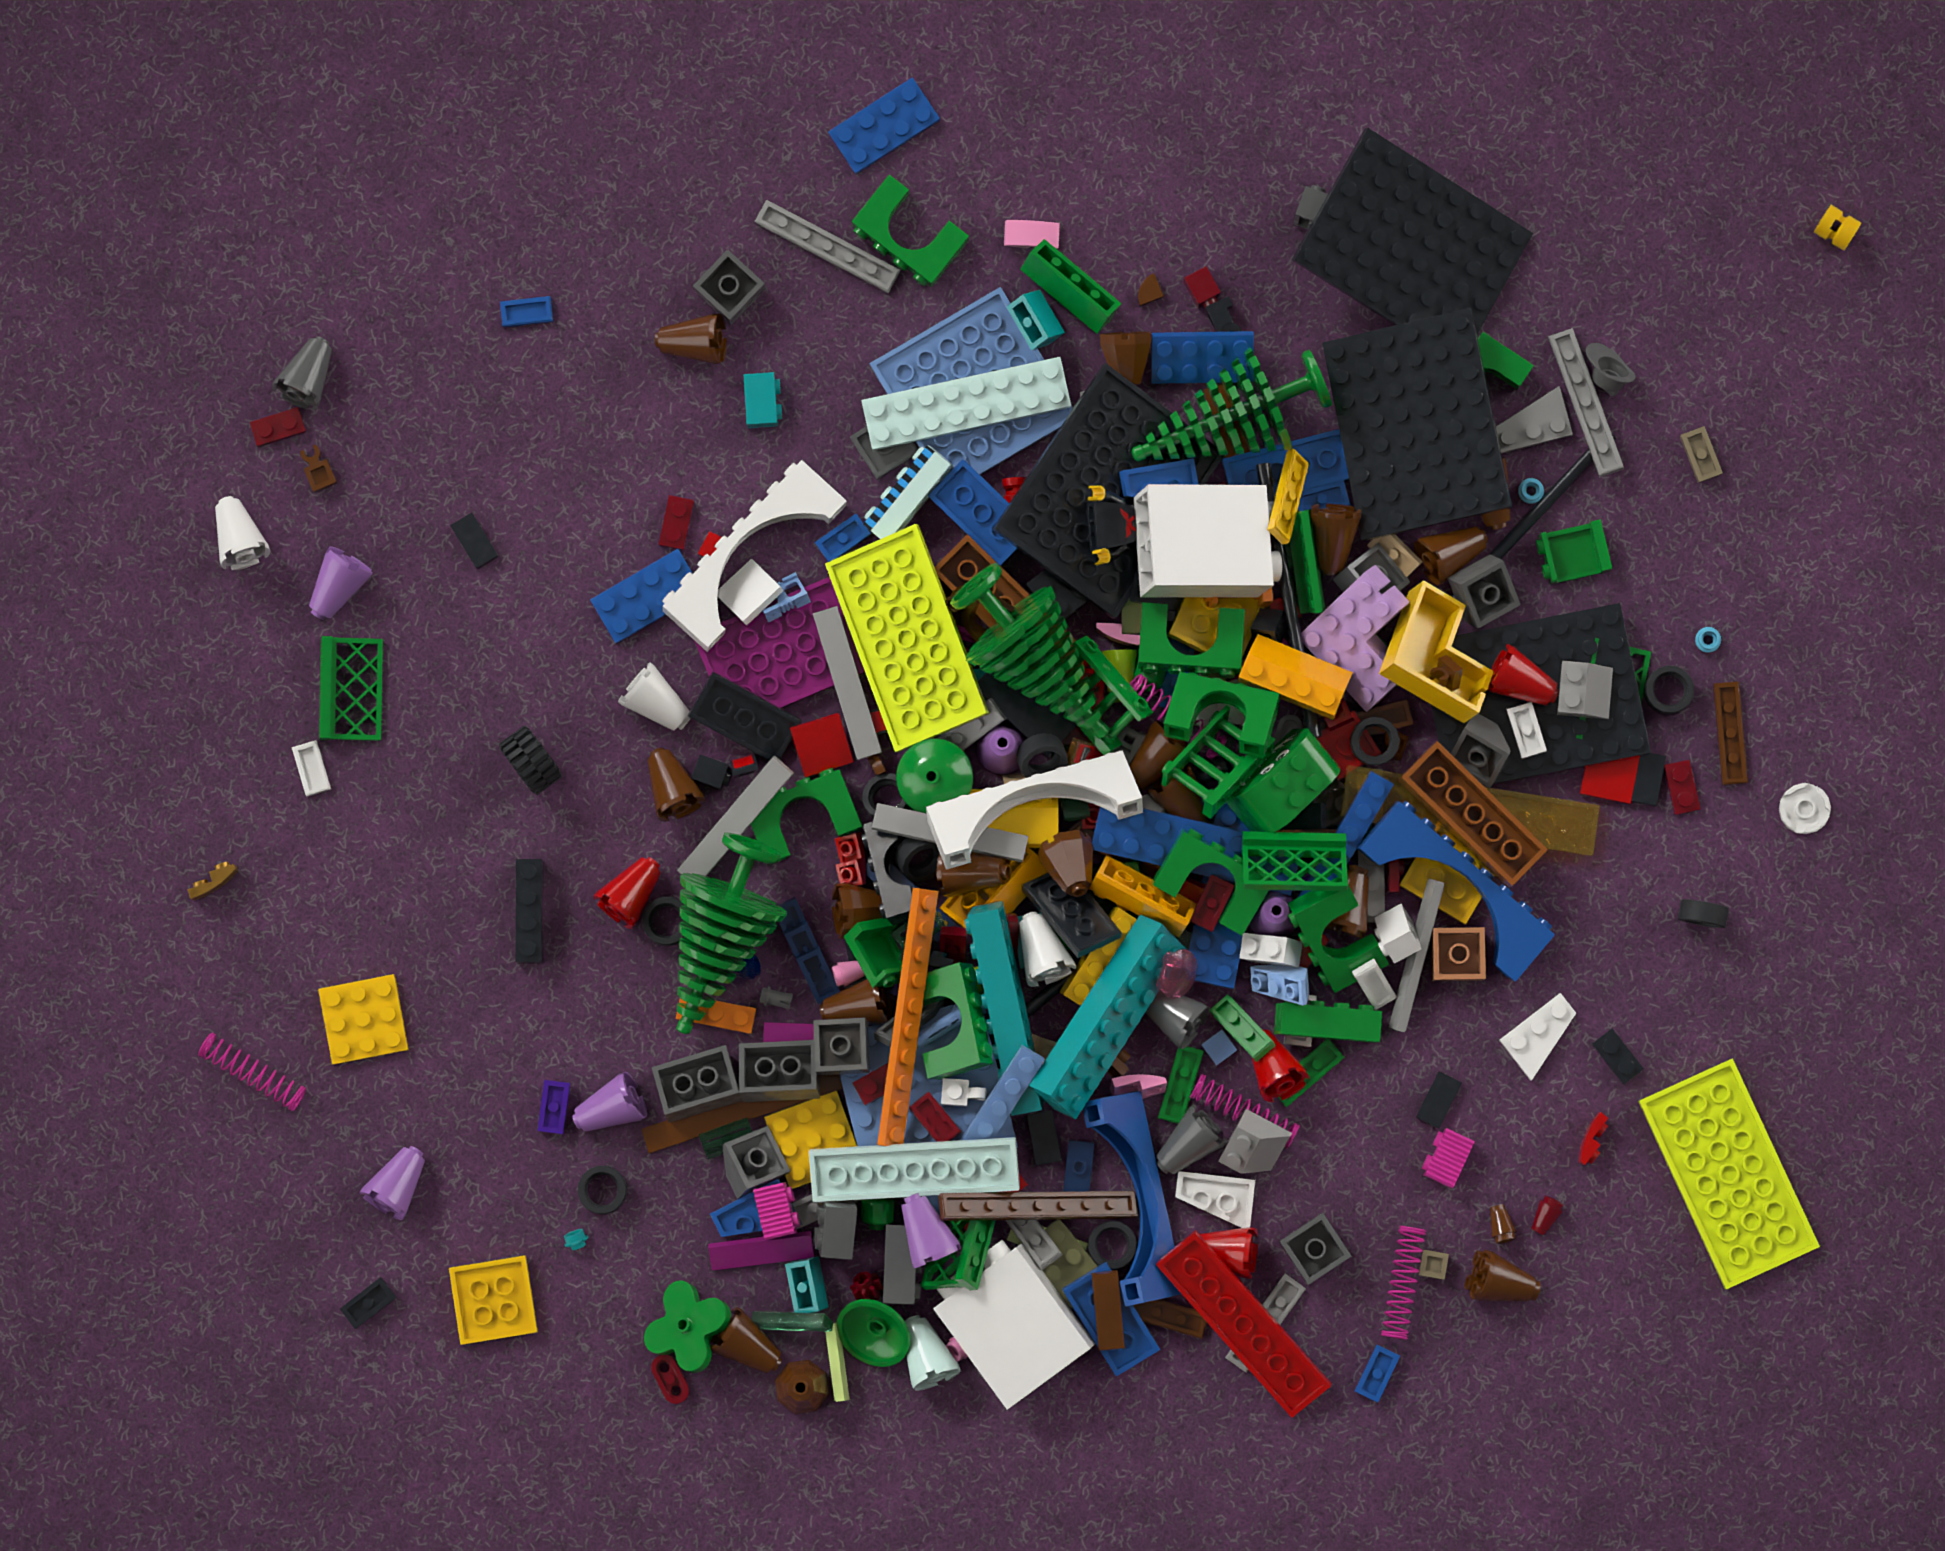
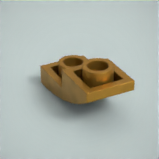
(220, 876)

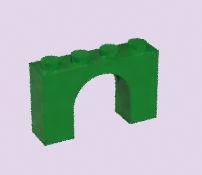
(925, 263)
(1503, 362)
(1158, 654)
(1196, 692)
(827, 789)
(1191, 852)
(1312, 914)
(971, 1046)

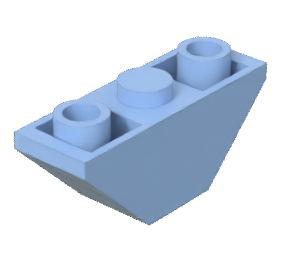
(1281, 982)

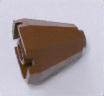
(1127, 352)
(1069, 861)
(853, 906)
(814, 1380)

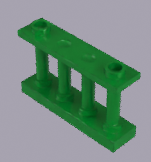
(1121, 689)
(1228, 782)

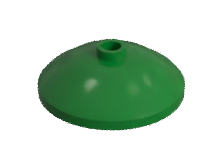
(940, 756)
(873, 1332)

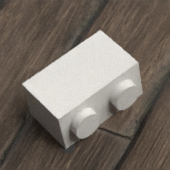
(1396, 933)
(1271, 950)

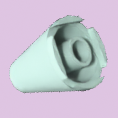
(928, 1356)

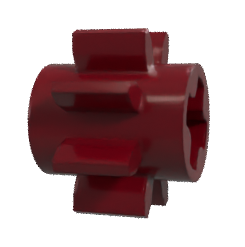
(866, 1286)

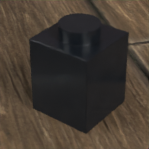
(1270, 624)
(711, 773)

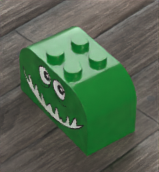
(1284, 782)

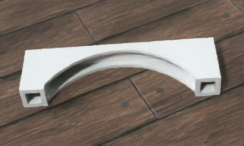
(797, 496)
(1099, 781)

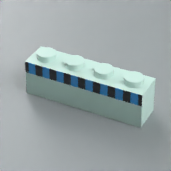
(909, 493)

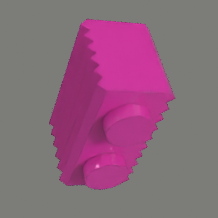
(1447, 1158)
(776, 1210)

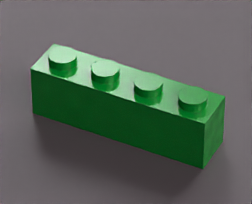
(1070, 286)
(1328, 1022)

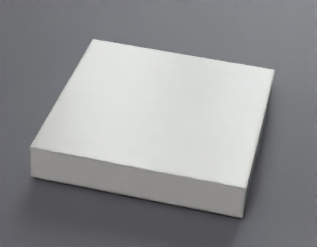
(749, 592)

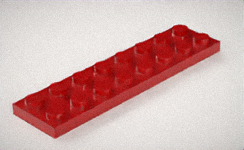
(1243, 1324)

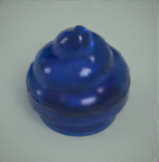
(751, 968)

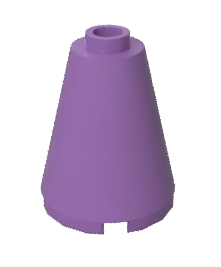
(337, 582)
(996, 758)
(1266, 922)
(611, 1105)
(395, 1183)
(925, 1232)

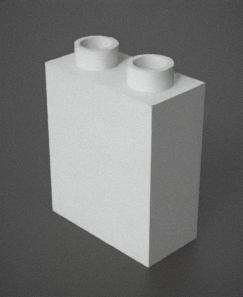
(1205, 541)
(1014, 1324)

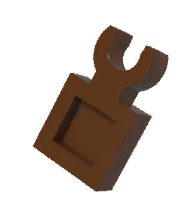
(319, 472)

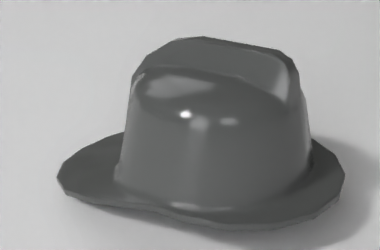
(1609, 369)

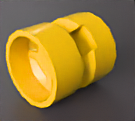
(1844, 233)

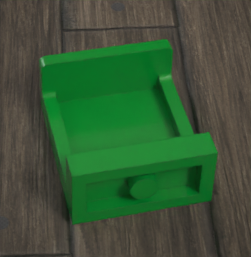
(1574, 553)
(876, 951)

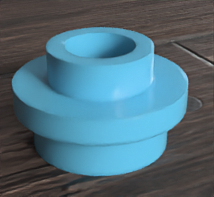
(1531, 482)
(1714, 634)

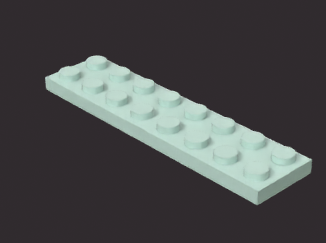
(966, 403)
(914, 1169)

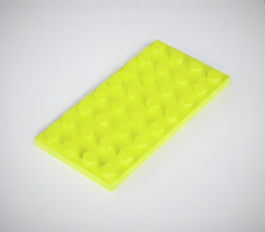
(906, 638)
(1728, 1174)

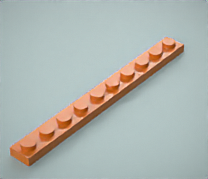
(907, 1017)

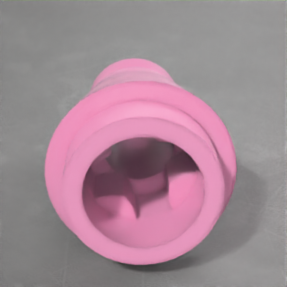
(847, 972)

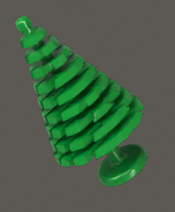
(1238, 412)
(1032, 650)
(721, 927)

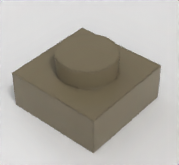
(1433, 1264)

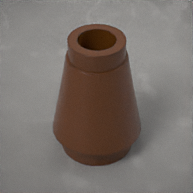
(1501, 1225)

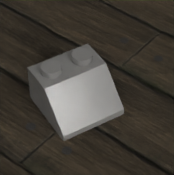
(1584, 690)
(1254, 1144)

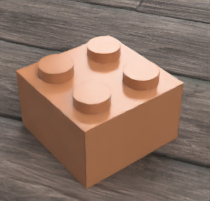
(1458, 954)

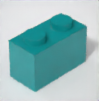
(1035, 319)
(761, 400)
(806, 1285)

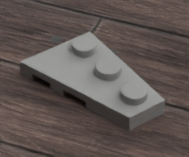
(1535, 424)

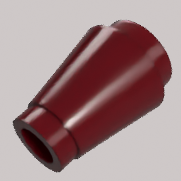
(1546, 1214)

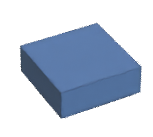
(1219, 1047)

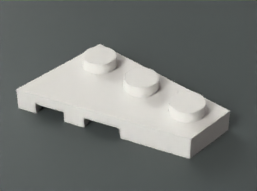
(1538, 1034)
(1219, 1195)

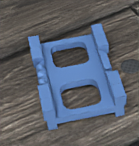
(785, 602)

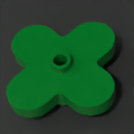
(687, 1326)

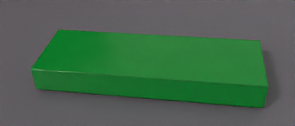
(1242, 1028)
(1317, 1065)
(1180, 1084)

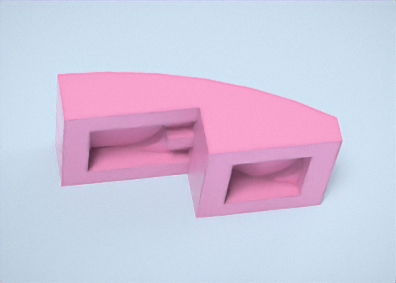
(1030, 233)
(1114, 633)
(1147, 1084)

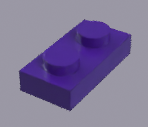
(553, 1107)

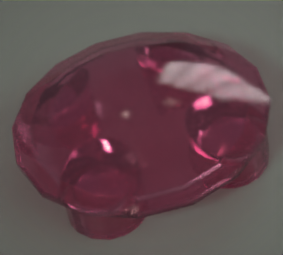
(1177, 973)

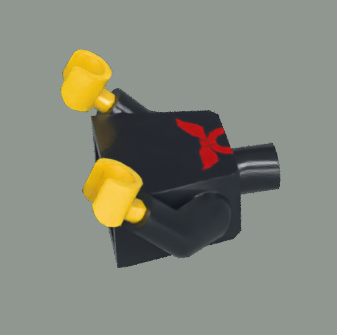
(1109, 525)

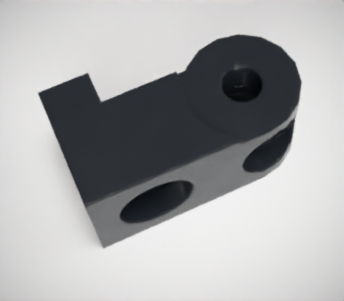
(1220, 317)

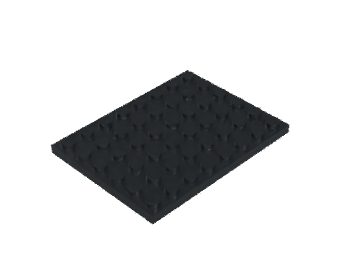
(1409, 238)
(1417, 424)
(1090, 449)
(1548, 644)

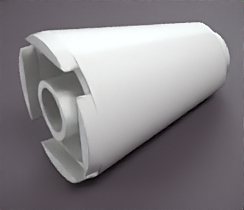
(238, 536)
(655, 699)
(1043, 951)

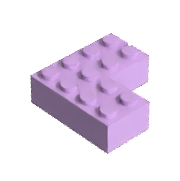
(1348, 635)

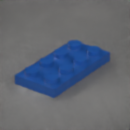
(884, 126)
(1197, 355)
(975, 508)
(639, 598)
(1137, 1338)

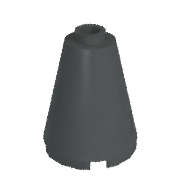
(305, 374)
(1178, 1017)
(1190, 1141)

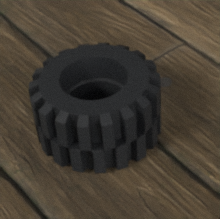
(530, 760)

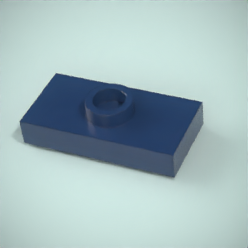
(1078, 1166)

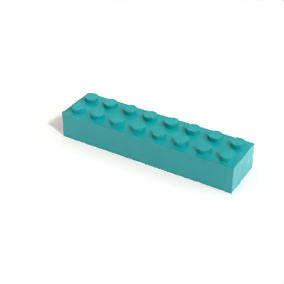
(1002, 991)
(1105, 1018)

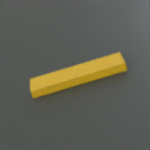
(1288, 496)

